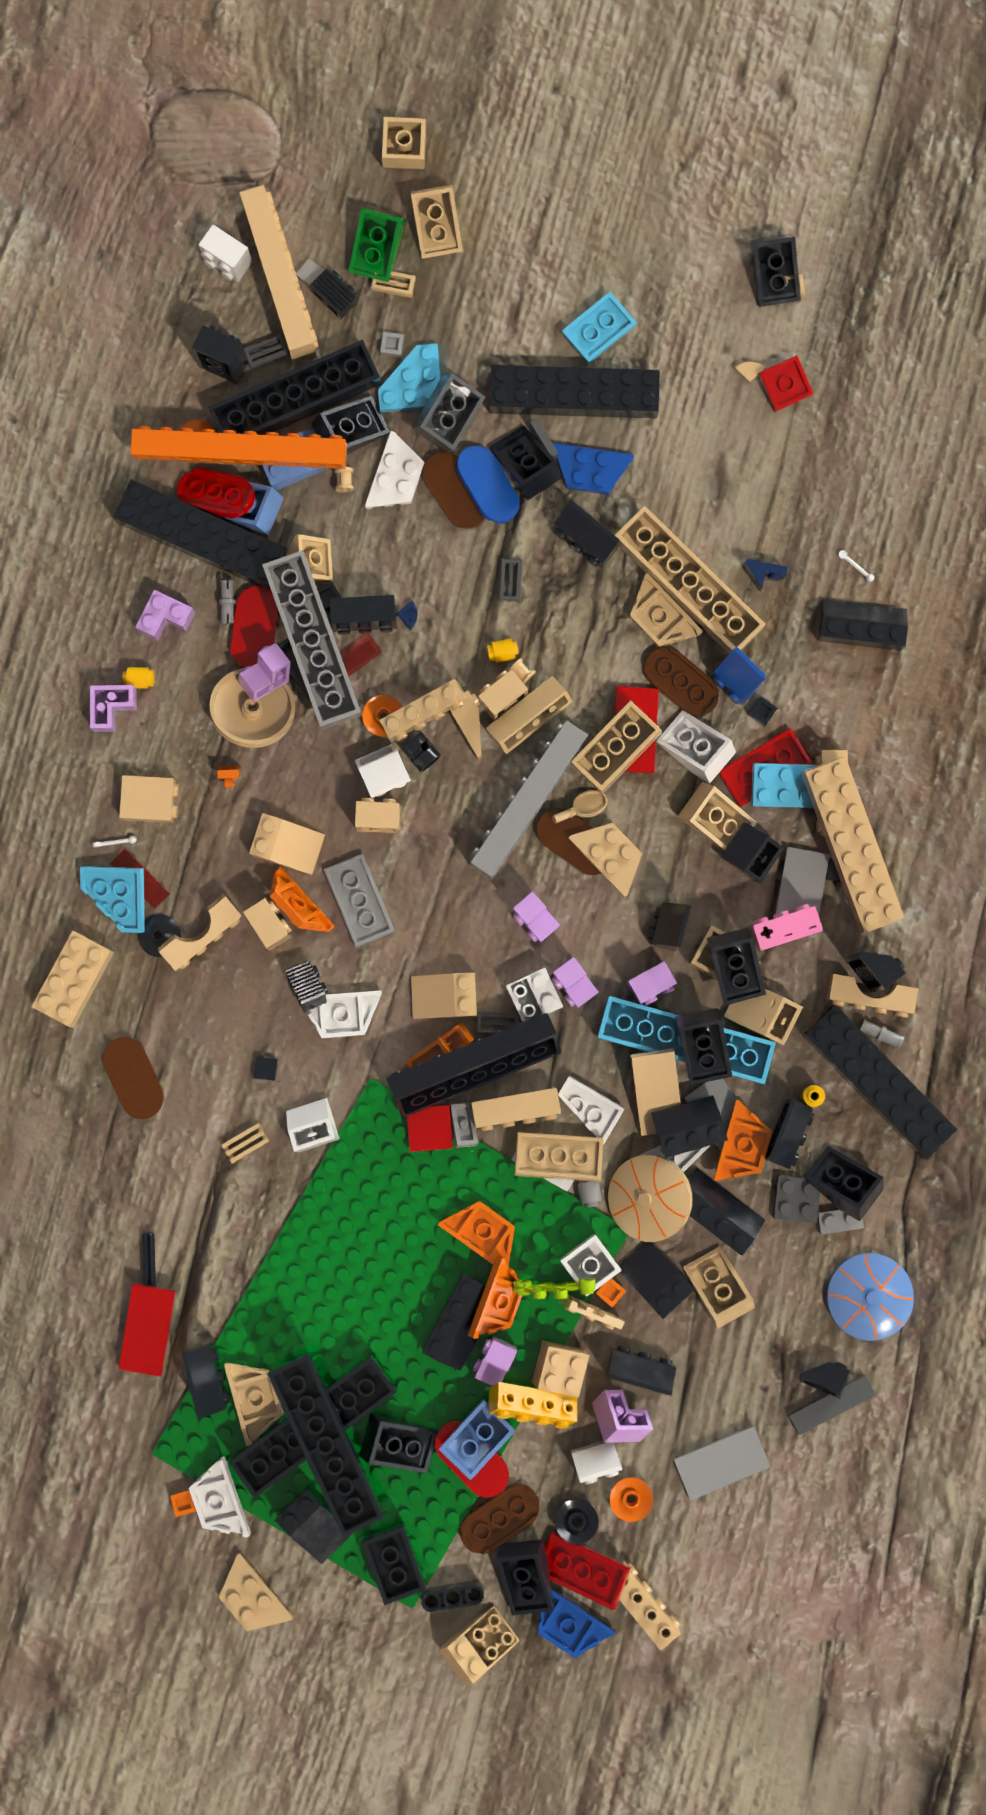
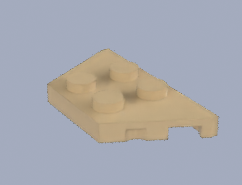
(661, 616)
(610, 853)
(254, 1399)
(251, 1598)

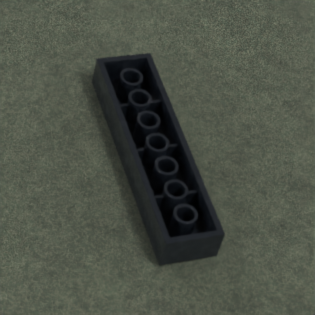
(574, 391)
(299, 392)
(197, 533)
(474, 1065)
(879, 1082)
(326, 1444)
(279, 1450)

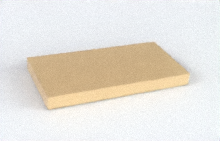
(654, 1085)
(559, 1156)

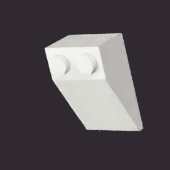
(697, 746)

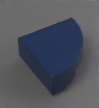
(408, 615)

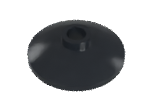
(155, 923)
(576, 1509)

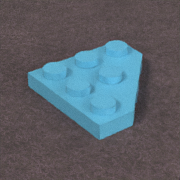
(412, 381)
(117, 894)

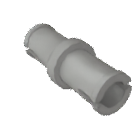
(227, 602)
(881, 1033)

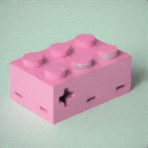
(786, 927)

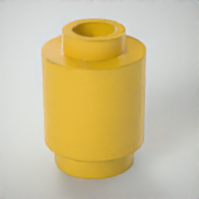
(502, 650)
(139, 677)
(806, 1096)

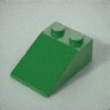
(376, 244)

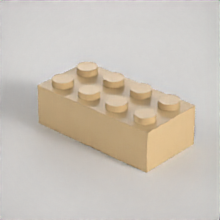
(616, 747)
(72, 979)

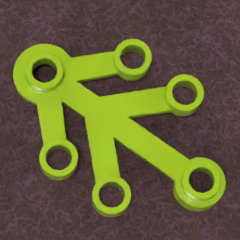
(560, 1290)

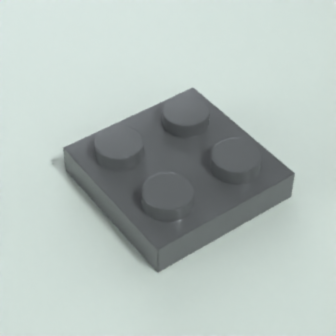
(796, 1200)

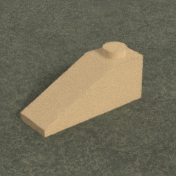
(468, 722)

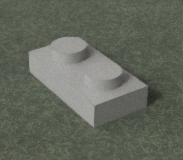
(463, 1125)
(837, 1221)

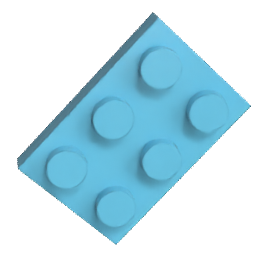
(599, 328)
(779, 785)

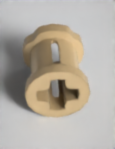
(344, 481)
(522, 671)

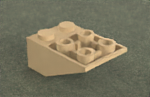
(766, 1016)
(478, 1645)

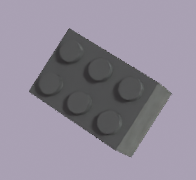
(448, 412)

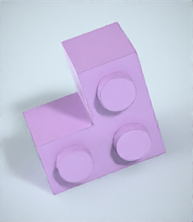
(163, 610)
(267, 675)
(106, 701)
(535, 917)
(574, 982)
(651, 983)
(495, 1362)
(617, 1421)

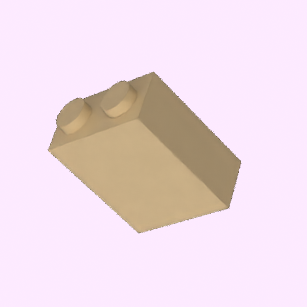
(148, 799)

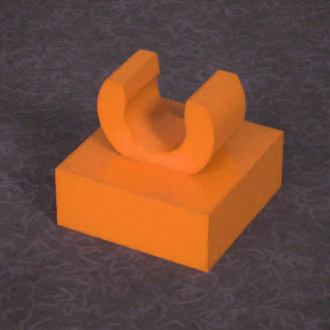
(229, 773)

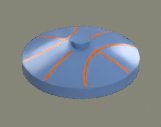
(870, 1296)

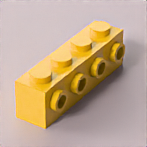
(532, 1405)

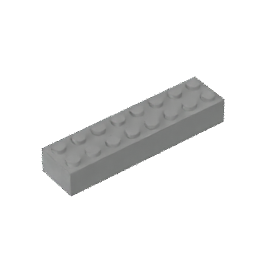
(312, 640)
(529, 800)

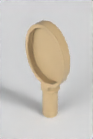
(585, 805)

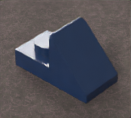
(758, 570)

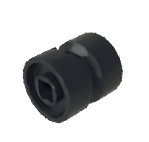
(421, 752)

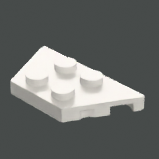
(396, 475)
(345, 1014)
(218, 1501)

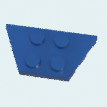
(591, 468)
(572, 1627)

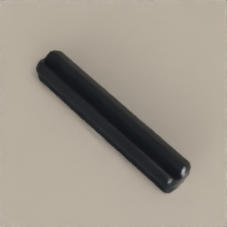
(148, 1249)

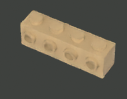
(427, 708)
(529, 714)
(516, 1108)
(648, 1611)

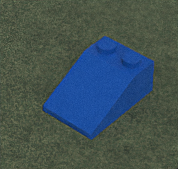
(738, 676)

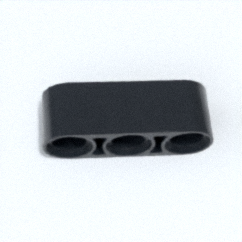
(444, 1603)

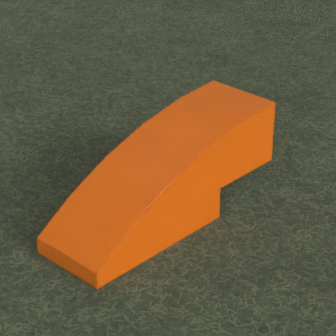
(456, 1037)

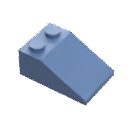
(286, 475)
(262, 513)
(476, 1439)

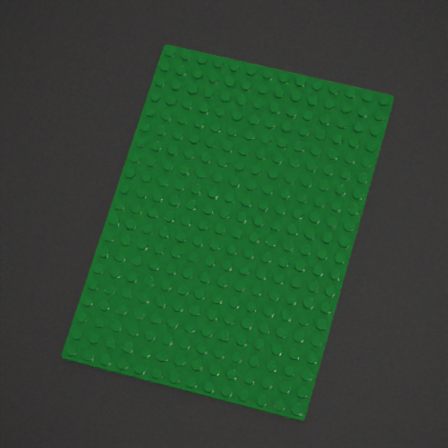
(371, 1275)

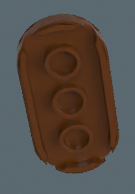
(449, 492)
(681, 681)
(556, 839)
(133, 1078)
(499, 1518)

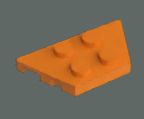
(297, 904)
(745, 1146)
(481, 1231)
(498, 1301)

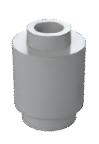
(589, 1193)

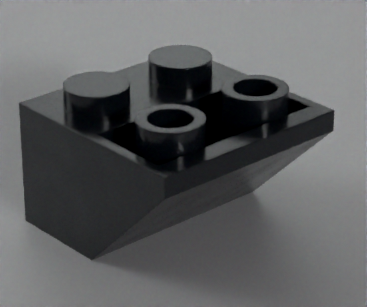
(752, 852)

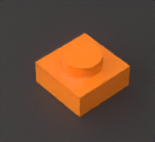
(611, 1292)
(182, 1503)

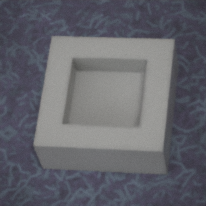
(309, 272)
(392, 344)

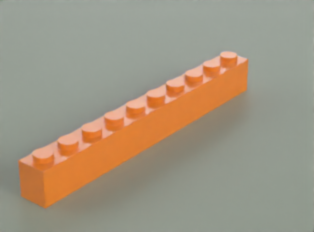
(239, 448)

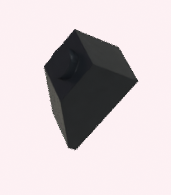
(827, 1378)

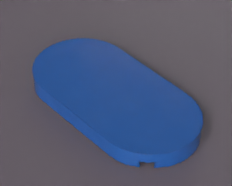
(487, 484)

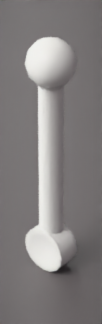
(843, 555)
(132, 839)

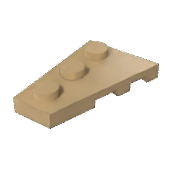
(591, 1312)

